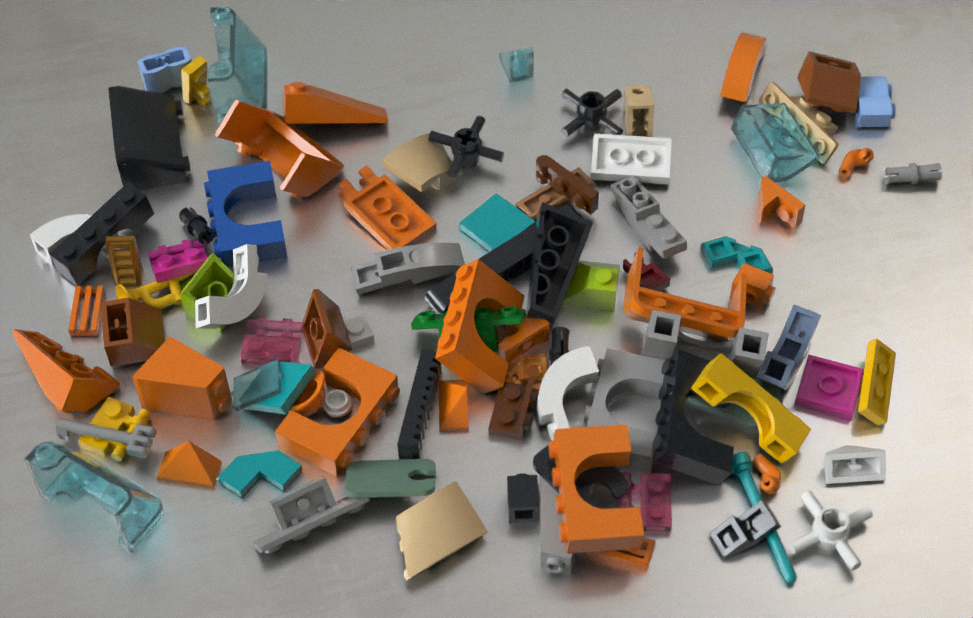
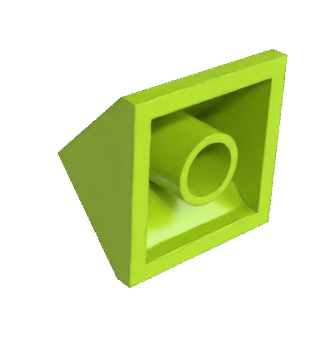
(210, 280)

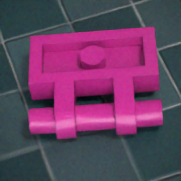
(177, 260)

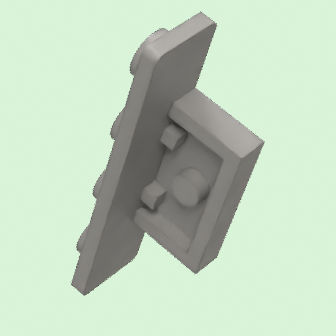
(304, 510)

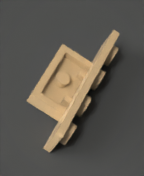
(813, 122)

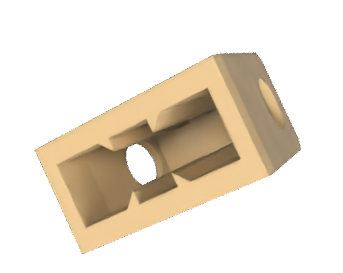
(640, 105)

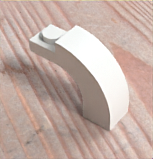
(55, 232)
(242, 299)
(566, 373)

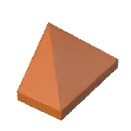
(453, 405)
(189, 466)

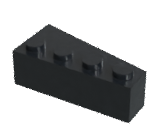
(555, 256)

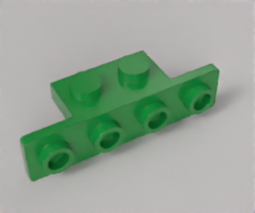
(485, 322)

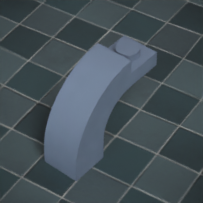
(791, 349)

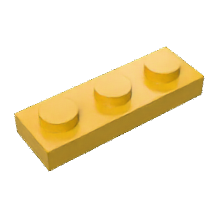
(877, 382)

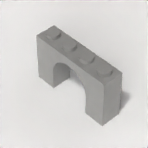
(665, 339)
(620, 376)

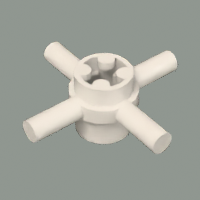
(831, 529)

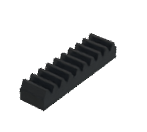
(419, 406)

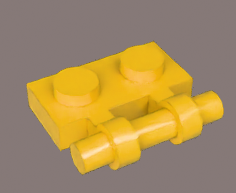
(117, 416)

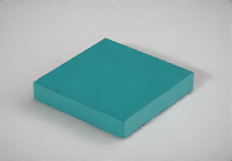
(495, 222)
(294, 382)

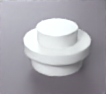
(337, 403)

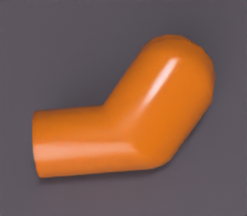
(855, 159)
(770, 473)

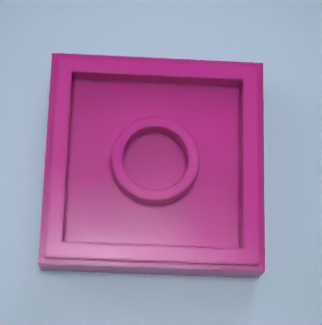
(829, 387)

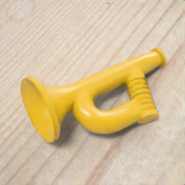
(145, 293)

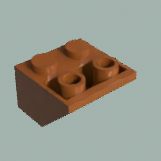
(830, 82)
(131, 331)

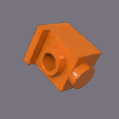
(759, 285)

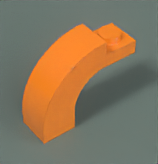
(742, 66)

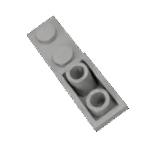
(645, 218)
(404, 263)

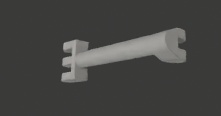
(134, 439)

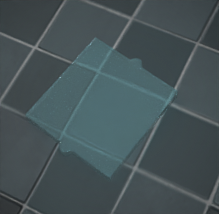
(257, 385)

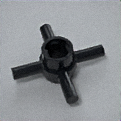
(591, 112)
(466, 147)

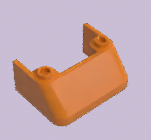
(287, 147)
(696, 316)

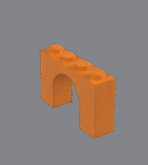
(459, 343)
(334, 445)
(586, 526)

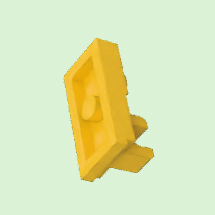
(195, 82)

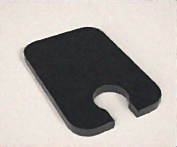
(605, 476)

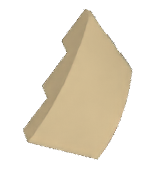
(420, 163)
(437, 528)

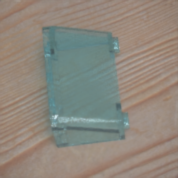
(245, 72)
(68, 471)

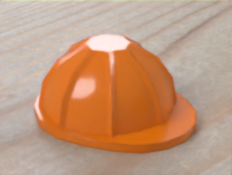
(311, 397)

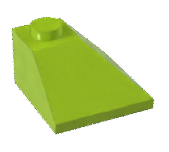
(593, 286)

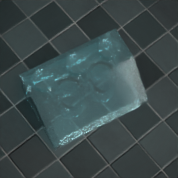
(773, 141)

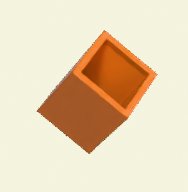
(182, 383)

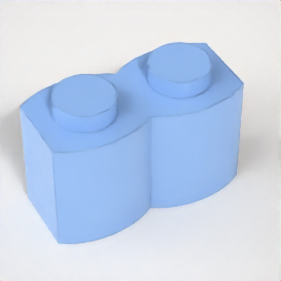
(164, 70)
(874, 102)

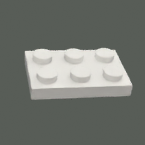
(628, 156)

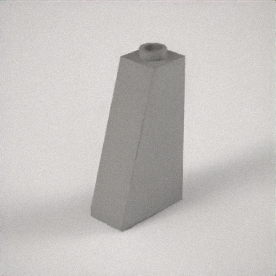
(553, 552)

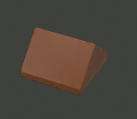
(324, 329)

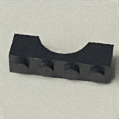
(80, 251)

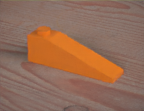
(315, 105)
(64, 375)

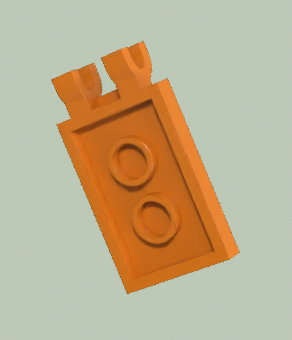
(386, 210)

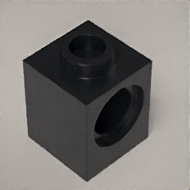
(523, 498)

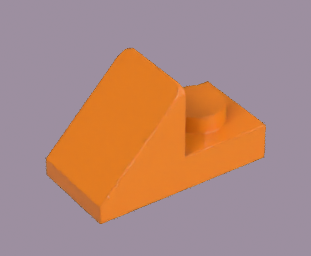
(779, 201)
(523, 338)

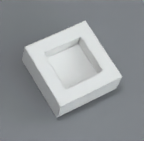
(359, 331)

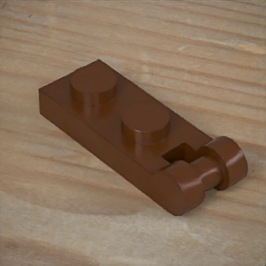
(566, 184)

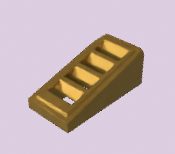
(125, 263)

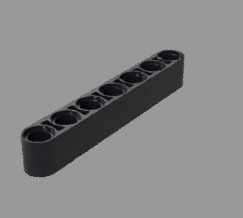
(507, 260)

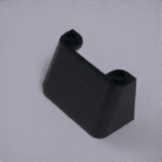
(147, 138)

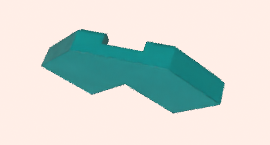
(727, 251)
(247, 469)

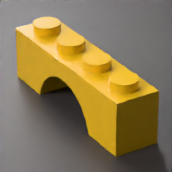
(779, 429)

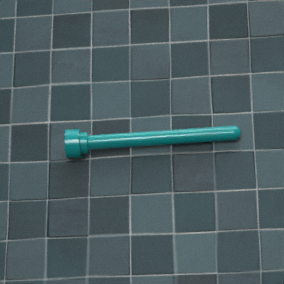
(742, 469)

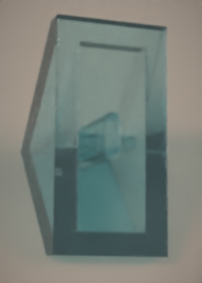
(518, 64)

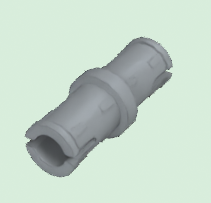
(913, 173)

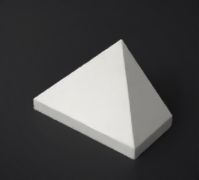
(855, 464)

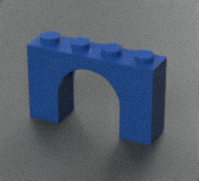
(228, 190)

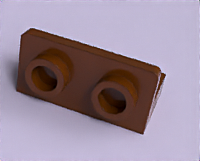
(512, 410)

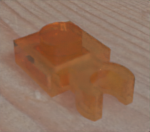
(528, 366)

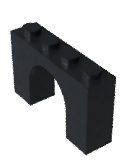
(677, 442)

